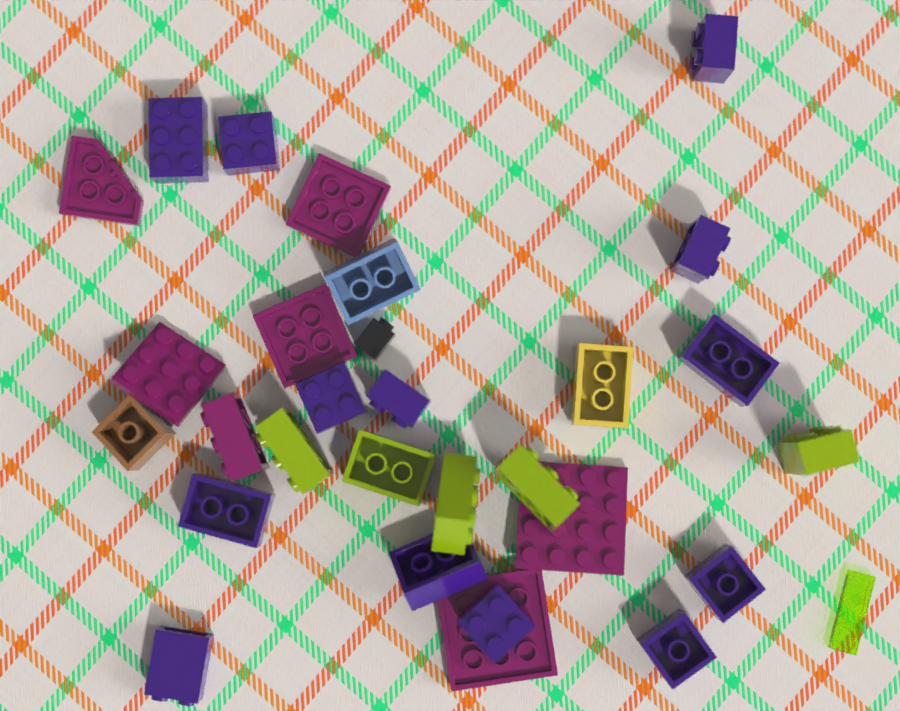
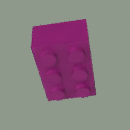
(234, 437)

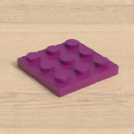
(338, 205)
(305, 335)
(168, 374)

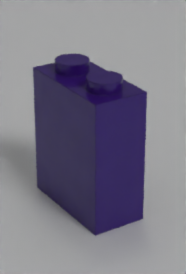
(178, 665)

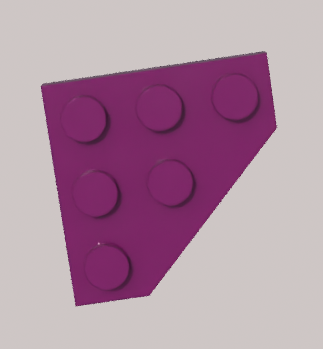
(97, 186)

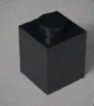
(375, 337)

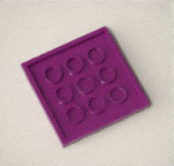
(591, 536)
(527, 660)

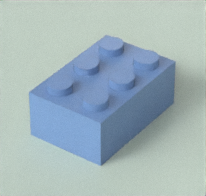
(371, 281)

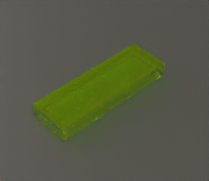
(851, 612)

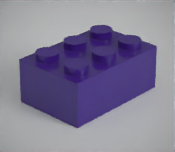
(178, 140)
(728, 360)
(226, 510)
(433, 575)

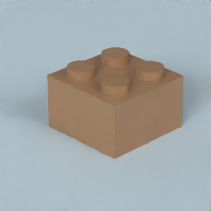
(133, 433)

